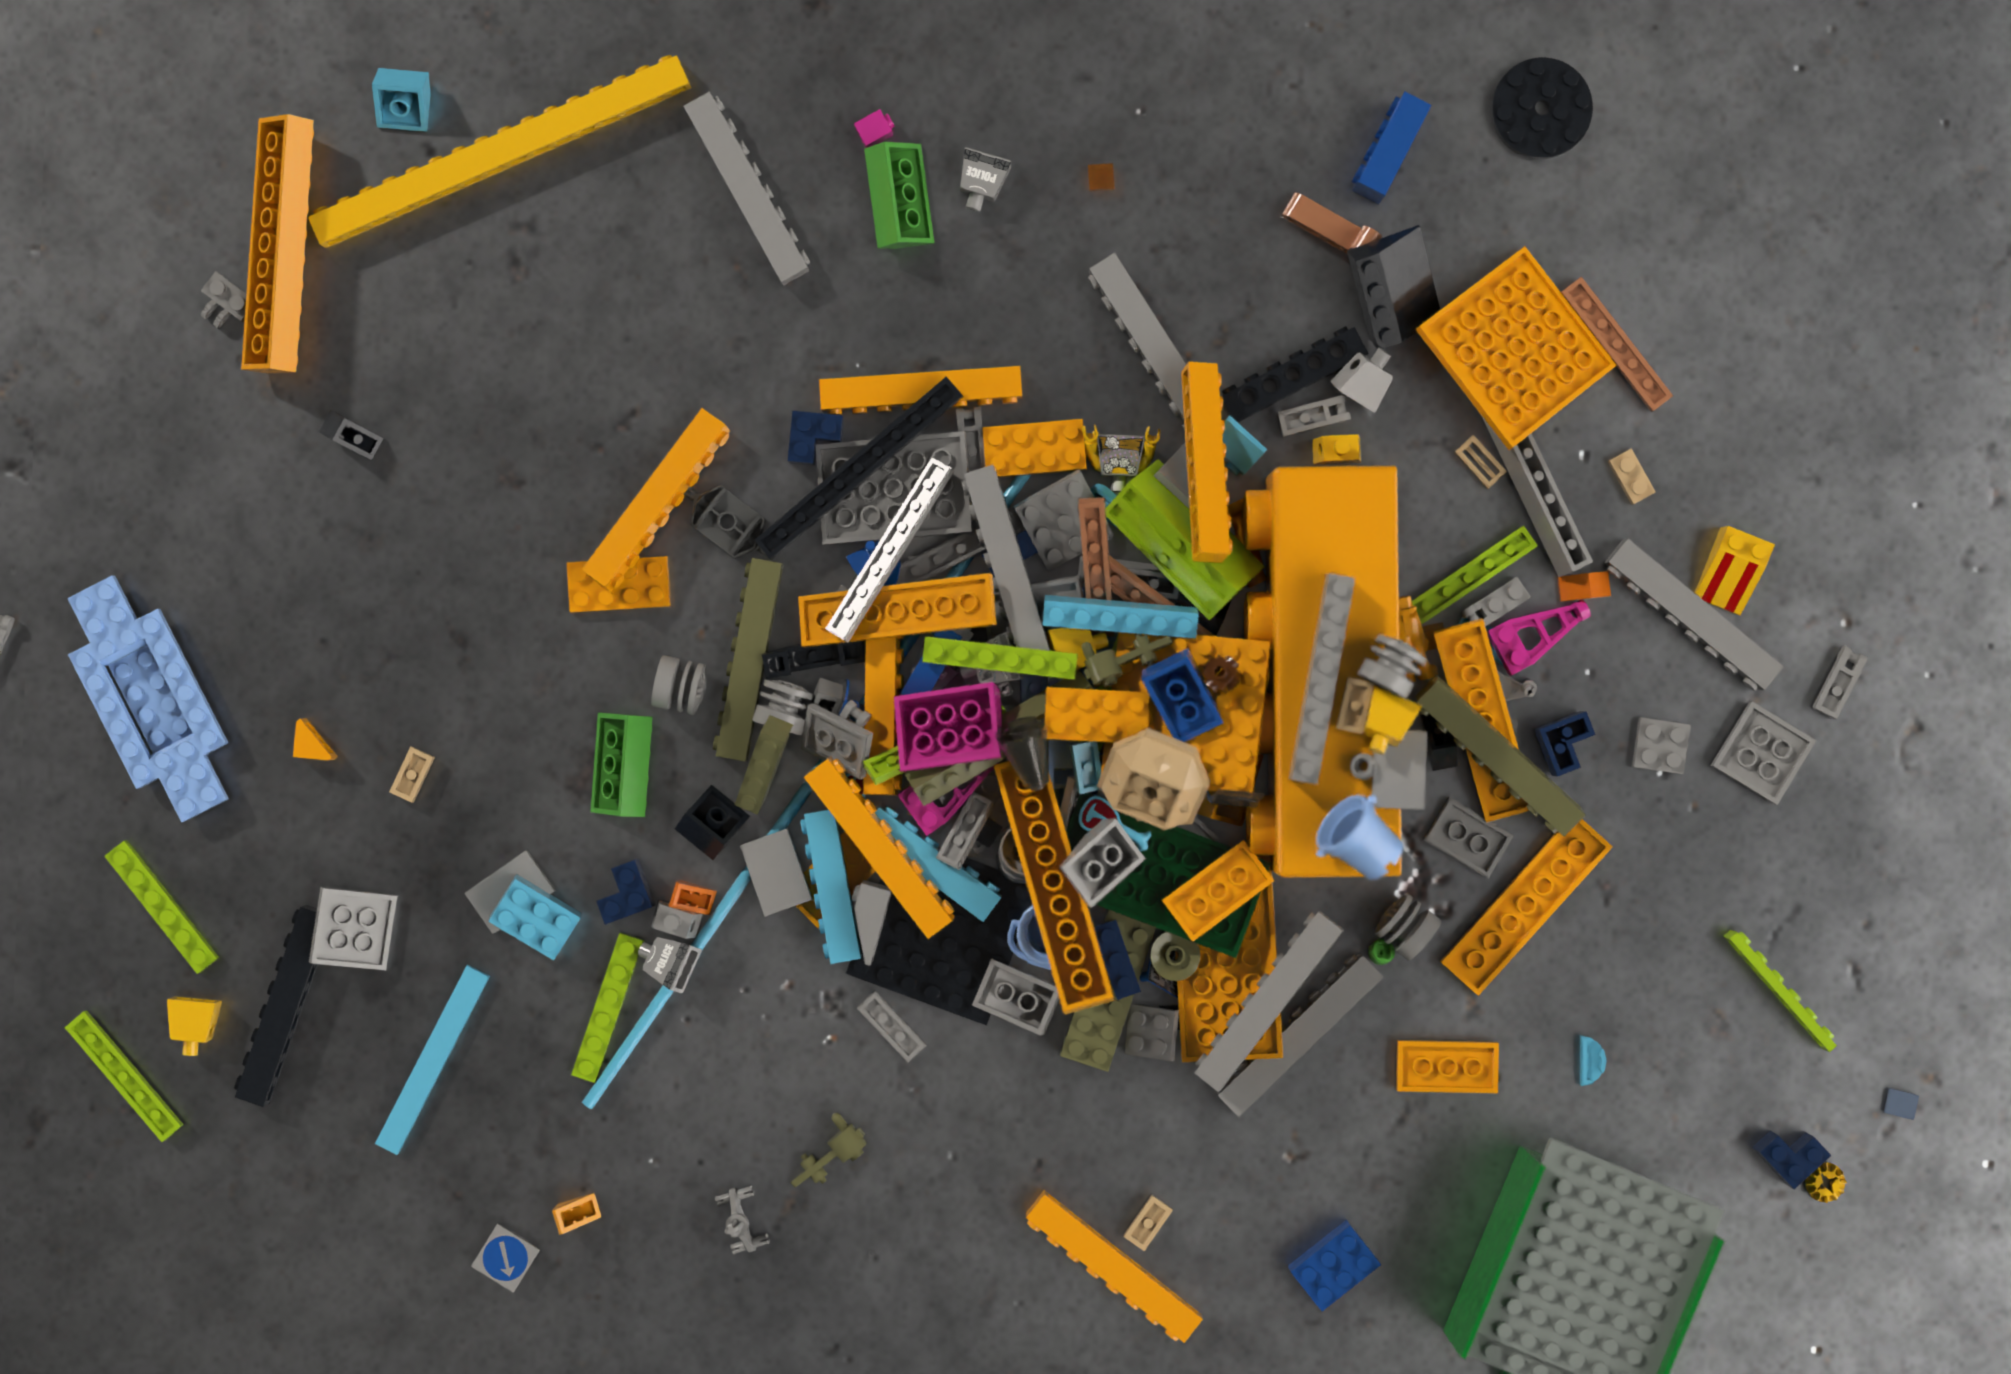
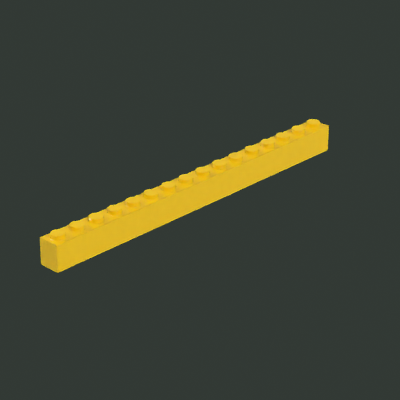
(499, 151)

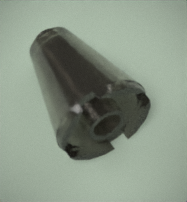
(1026, 750)

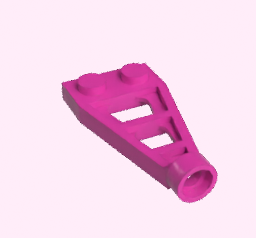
(1510, 647)
(931, 816)

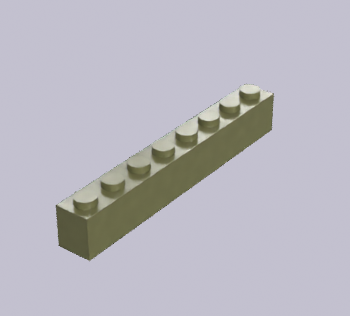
(747, 667)
(1500, 755)
(937, 781)

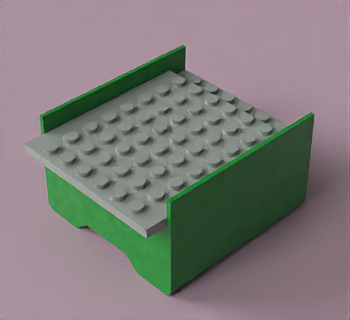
(1584, 1269)

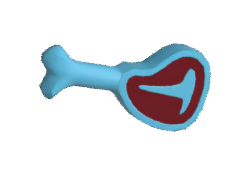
(1098, 808)

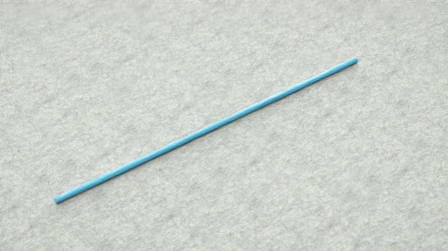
(744, 877)

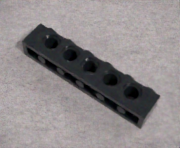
(1347, 339)

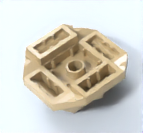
(1155, 779)

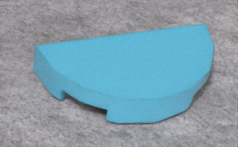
(1591, 1060)

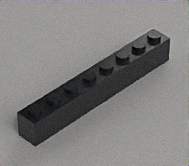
(280, 1013)

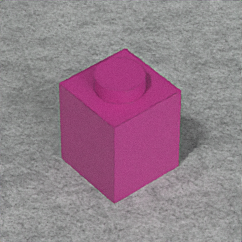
(874, 128)

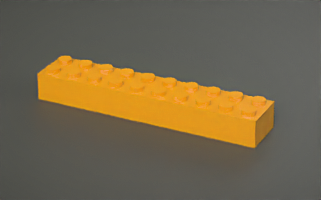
(277, 244)
(1057, 904)

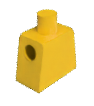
(1336, 449)
(1071, 640)
(1388, 719)
(192, 1021)

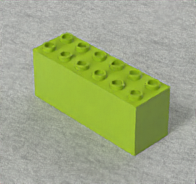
(1162, 532)

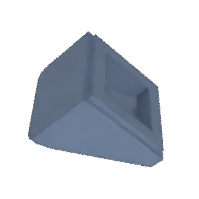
(1901, 1103)

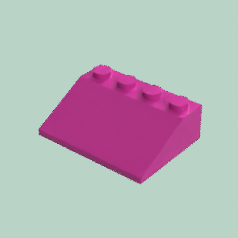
(948, 726)

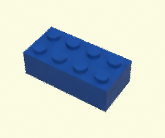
(1393, 143)

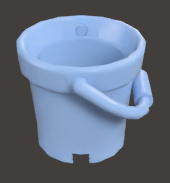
(1359, 837)
(1029, 940)

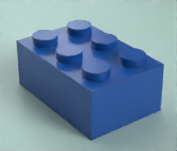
(1334, 1265)

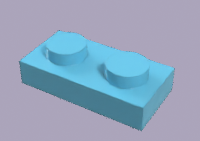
(1086, 765)

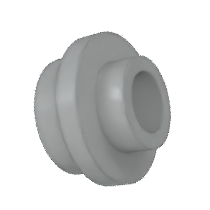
(1356, 763)

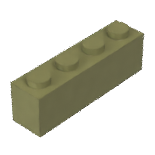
(763, 764)

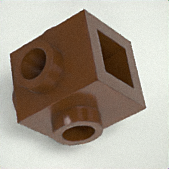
(1228, 680)

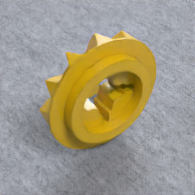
(1837, 1184)

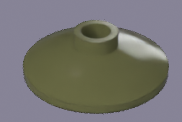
(1183, 966)

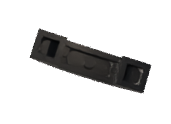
(798, 658)

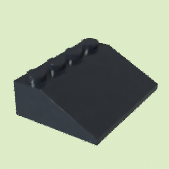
(1394, 286)

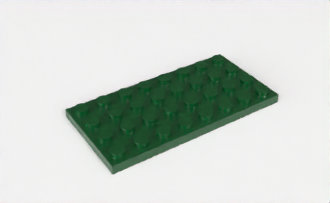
(1169, 863)

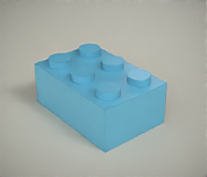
(535, 917)

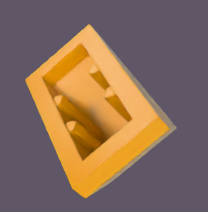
(309, 743)
(576, 1213)

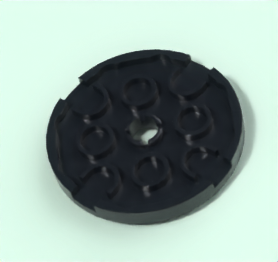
(1546, 82)

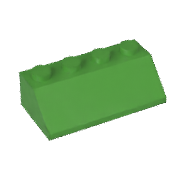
(899, 195)
(621, 764)

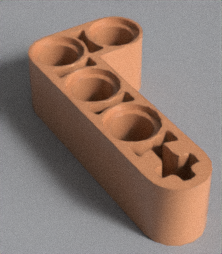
(1327, 224)

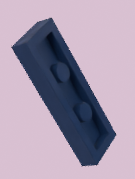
(1116, 959)

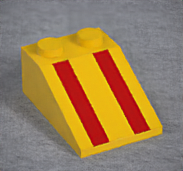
(1733, 569)

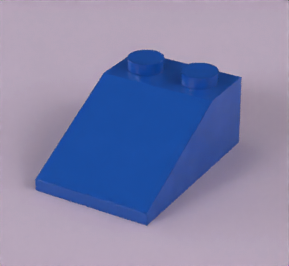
(1181, 696)

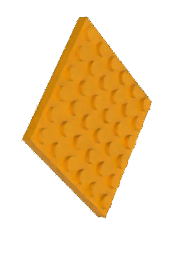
(1516, 347)
(1232, 748)

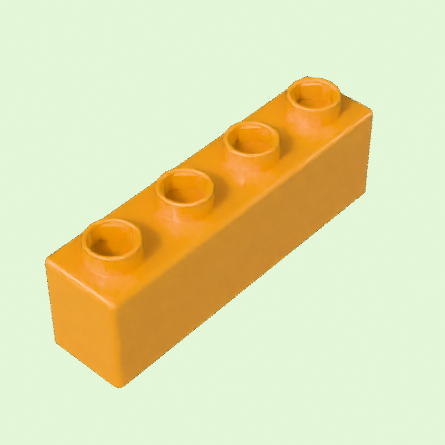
(1311, 527)

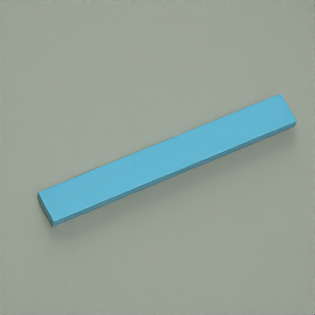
(432, 1059)

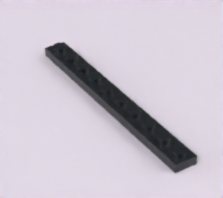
(858, 468)

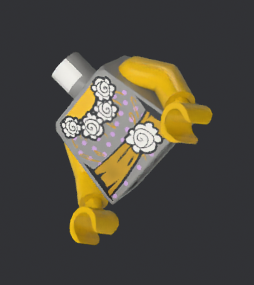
(1119, 454)

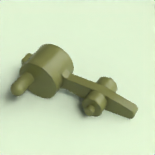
(1105, 667)
(845, 1144)

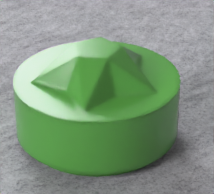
(1381, 952)

